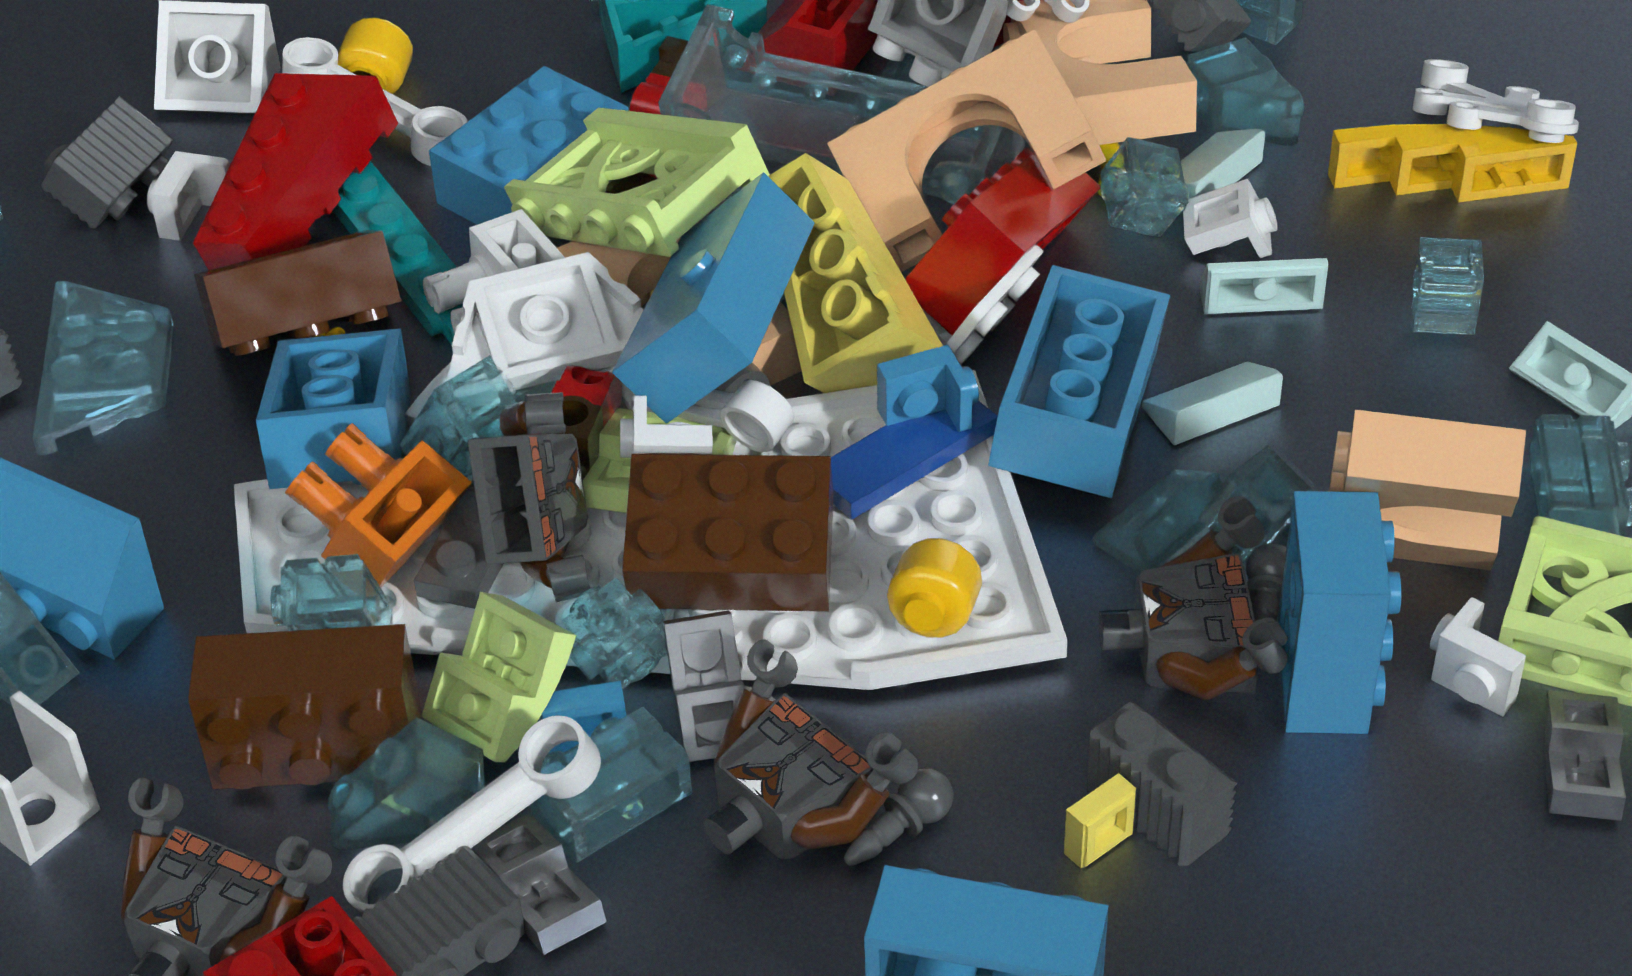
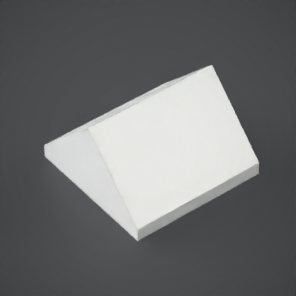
(213, 56)

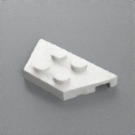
(545, 320)

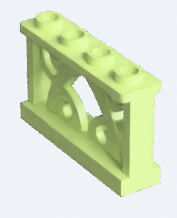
(694, 168)
(1579, 642)

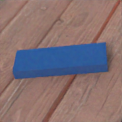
(900, 456)

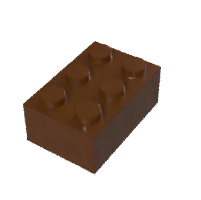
(298, 291)
(730, 531)
(299, 702)

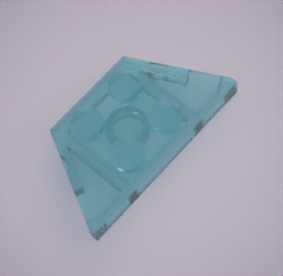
(100, 363)

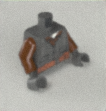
(532, 494)
(1198, 616)
(793, 776)
(198, 899)

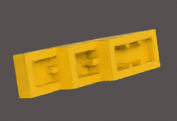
(1439, 157)

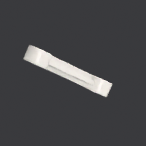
(421, 125)
(751, 415)
(484, 810)

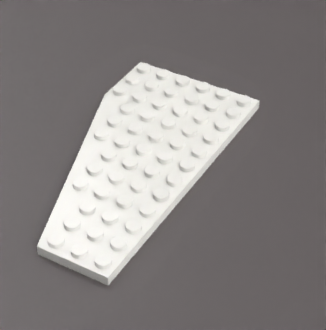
(843, 648)

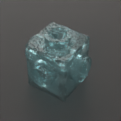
(1144, 187)
(615, 633)

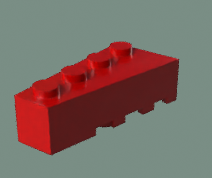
(292, 164)
(991, 234)

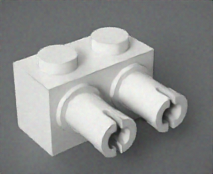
(495, 248)

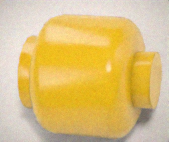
(377, 50)
(934, 588)

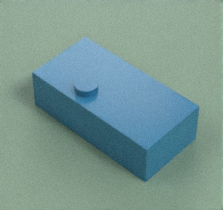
(715, 299)
(1079, 381)

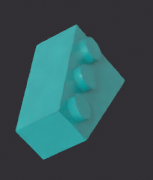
(640, 26)

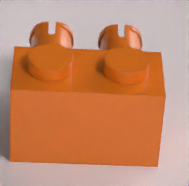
(397, 516)

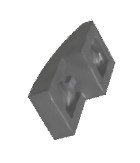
(703, 679)
(1583, 755)
(551, 896)

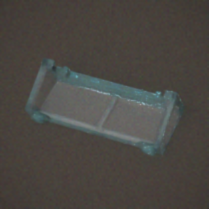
(804, 105)

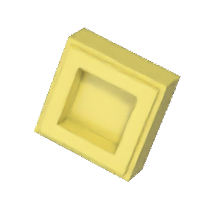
(1099, 821)

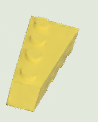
(846, 290)

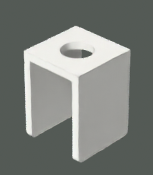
(56, 775)

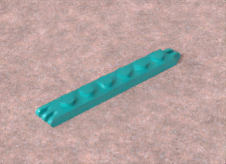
(373, 204)

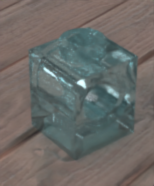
(1447, 285)

